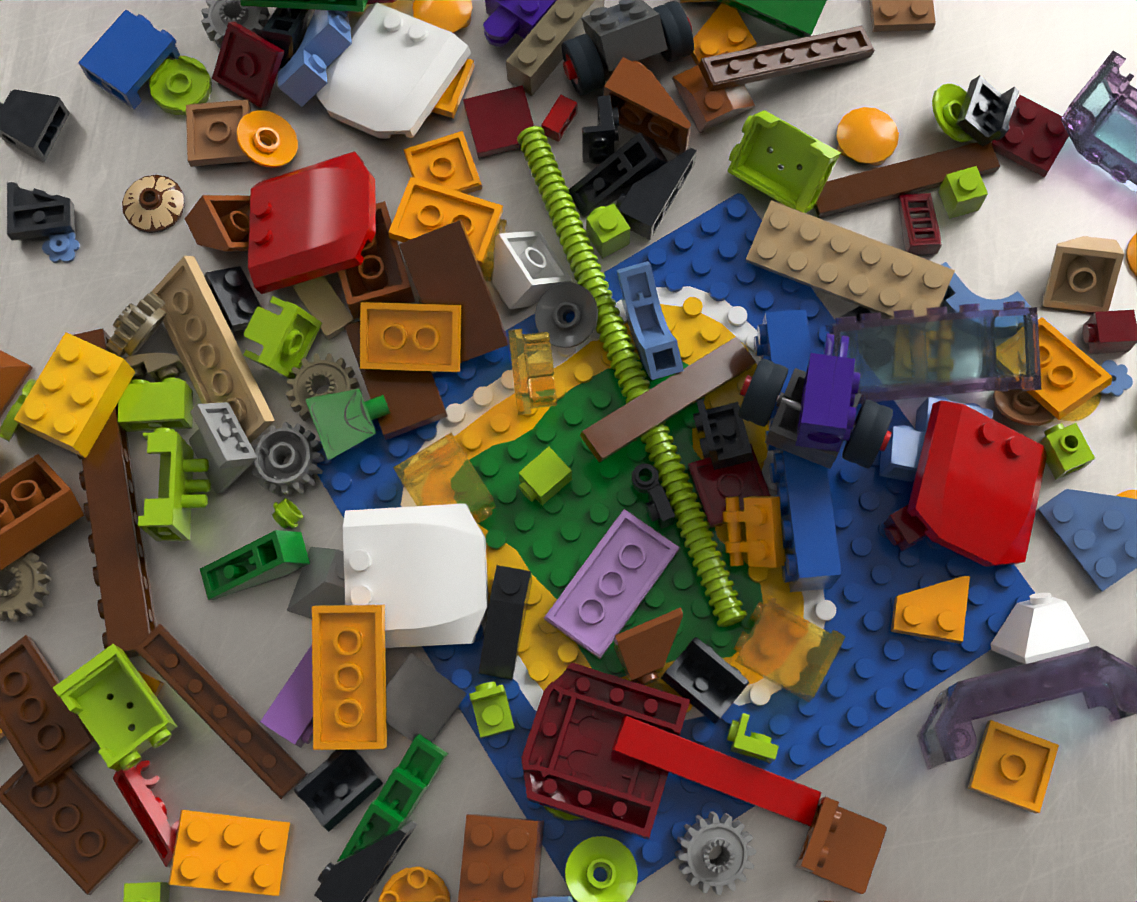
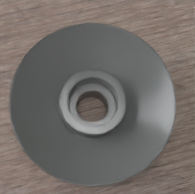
(554, 307)

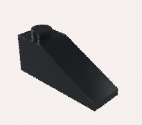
(287, 29)
(617, 174)
(653, 195)
(505, 622)
(361, 871)

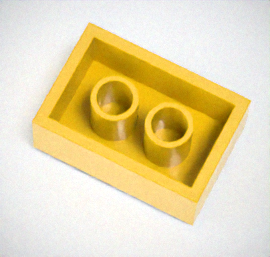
(75, 395)

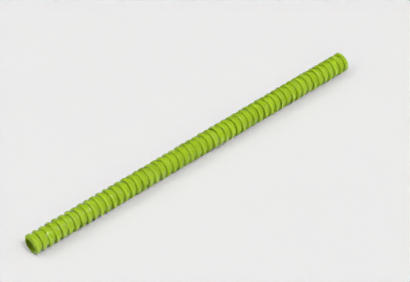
(632, 379)

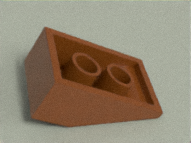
(647, 106)

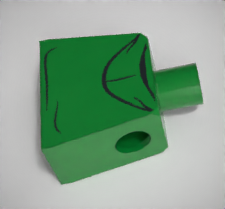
(345, 419)

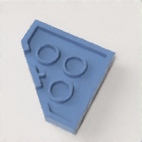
(1097, 532)

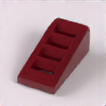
(915, 245)

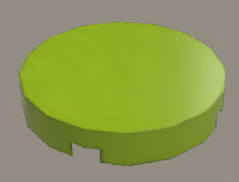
(180, 84)
(9, 425)

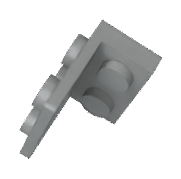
(222, 443)

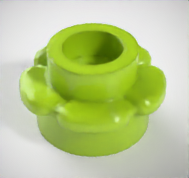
(287, 514)

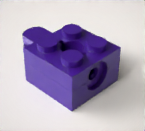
(512, 18)
(828, 398)

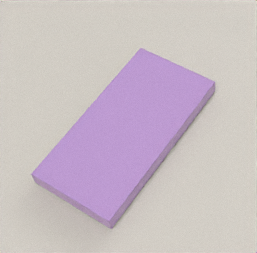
(611, 584)

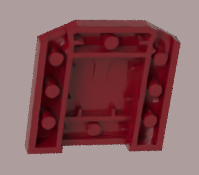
(571, 754)

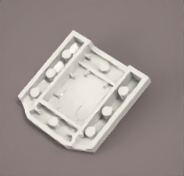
(391, 73)
(423, 567)

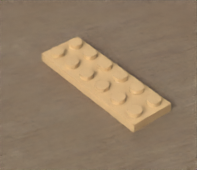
(846, 263)
(209, 347)

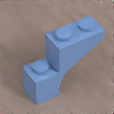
(323, 42)
(905, 444)

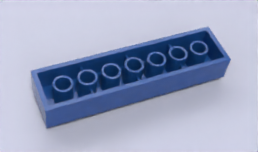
(801, 484)

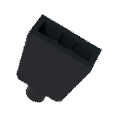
(32, 122)

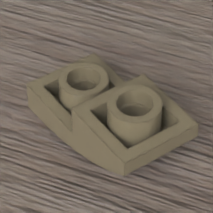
(156, 365)

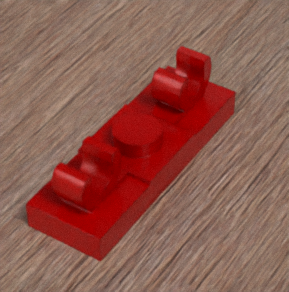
(148, 809)

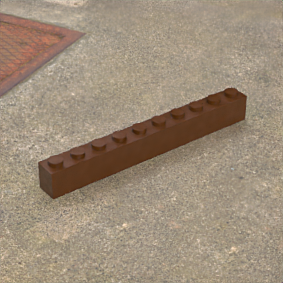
(115, 535)

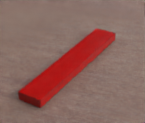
(716, 770)

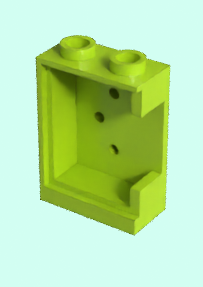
(782, 161)
(170, 514)
(116, 708)

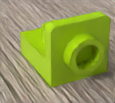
(491, 709)
(756, 746)

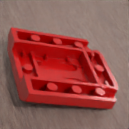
(310, 222)
(977, 485)

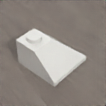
(525, 268)
(1039, 630)

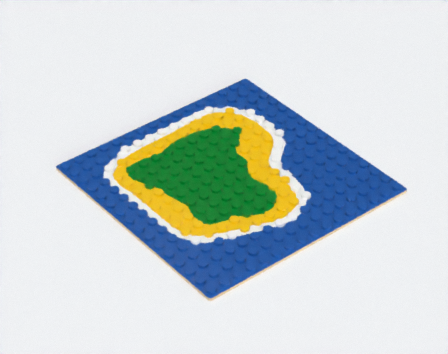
(706, 301)

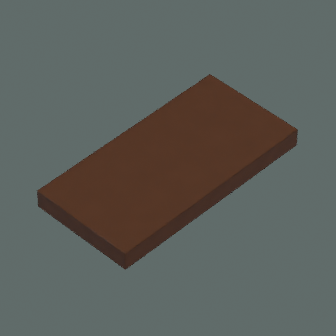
(449, 274)
(409, 394)
(35, 717)
(71, 825)

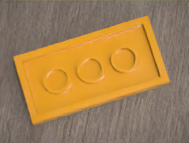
(349, 677)

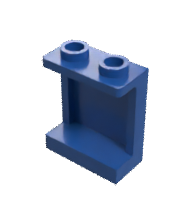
(127, 56)

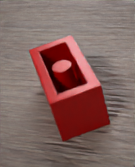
(559, 117)

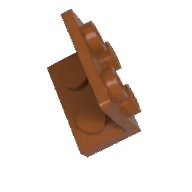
(841, 846)

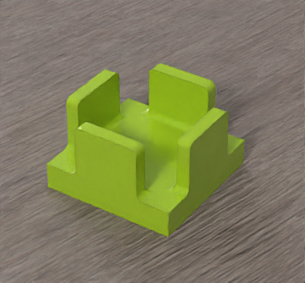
(283, 336)

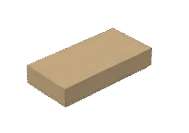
(324, 305)

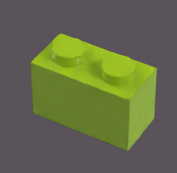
(156, 405)

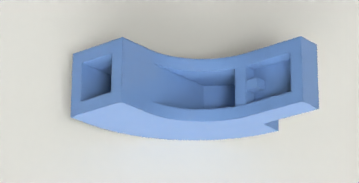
(646, 322)

